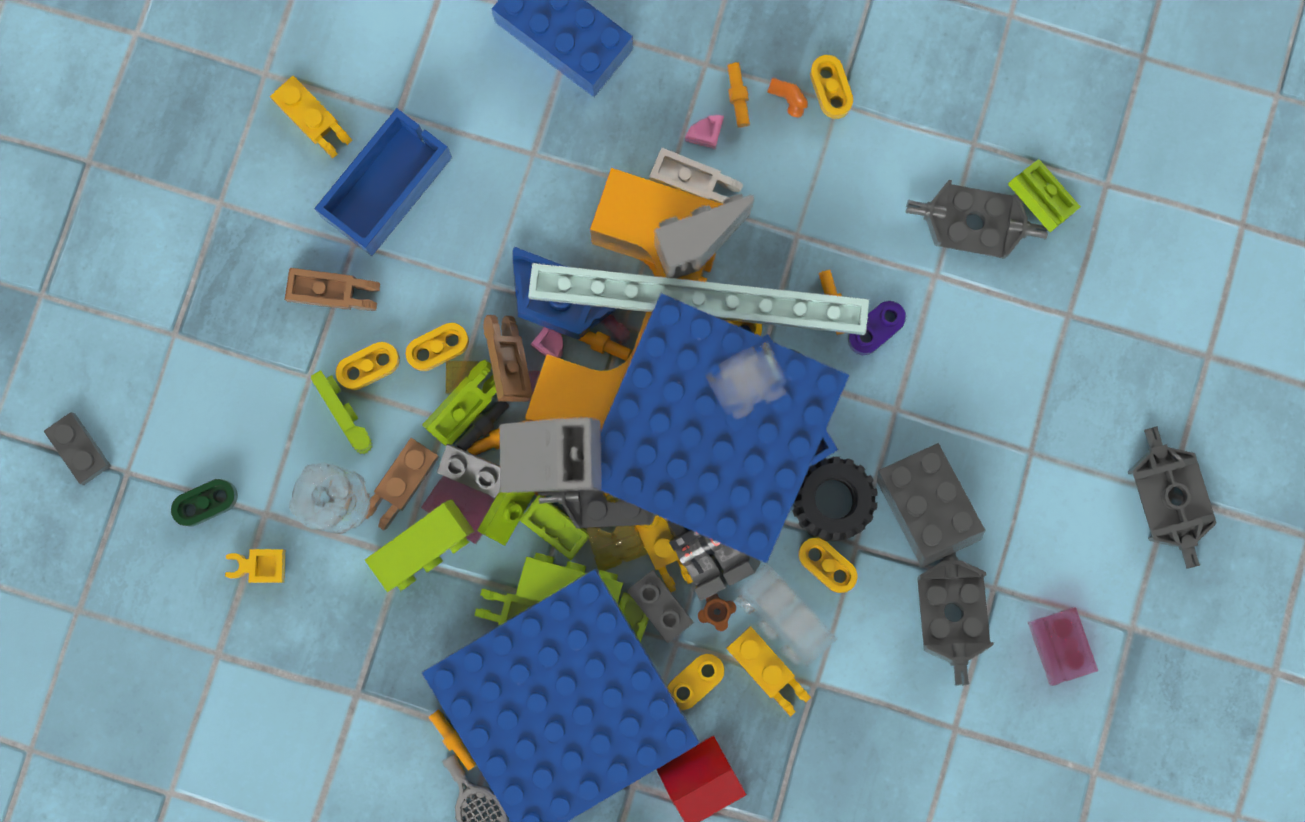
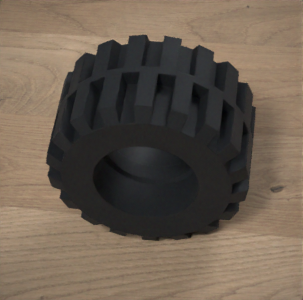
(862, 500)

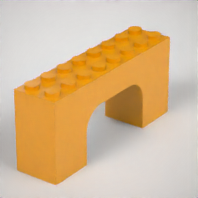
(625, 224)

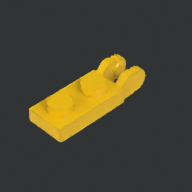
(308, 114)
(656, 542)
(765, 668)

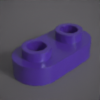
(878, 328)

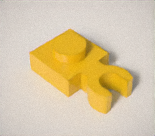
(262, 566)

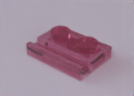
(470, 502)
(1062, 646)

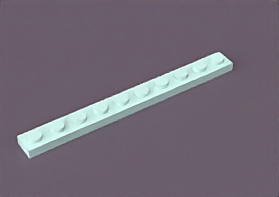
(717, 299)

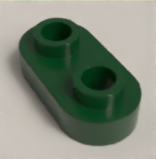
(205, 502)

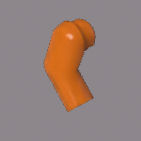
(792, 94)

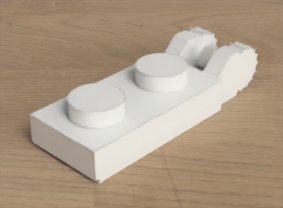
(691, 176)

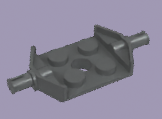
(1001, 215)
(1154, 477)
(593, 509)
(958, 641)

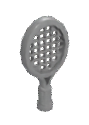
(460, 777)

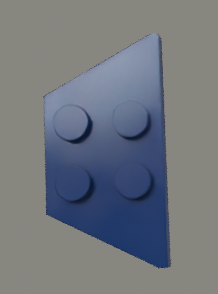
(565, 318)

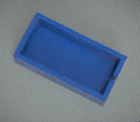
(568, 37)
(384, 182)

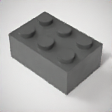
(930, 505)

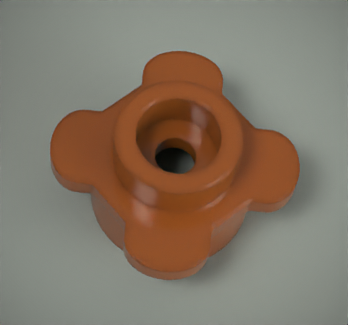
(719, 621)

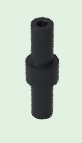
(482, 425)

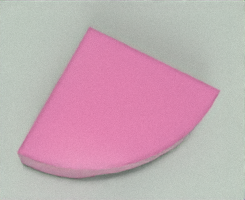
(705, 131)
(549, 343)

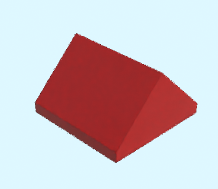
(701, 781)

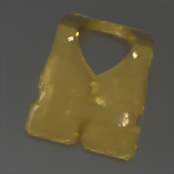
(615, 547)

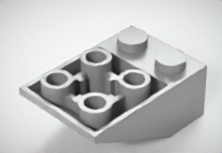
(691, 242)
(550, 455)

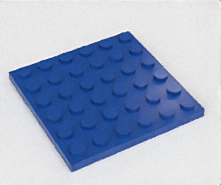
(690, 461)
(561, 705)

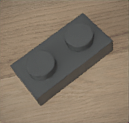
(77, 448)

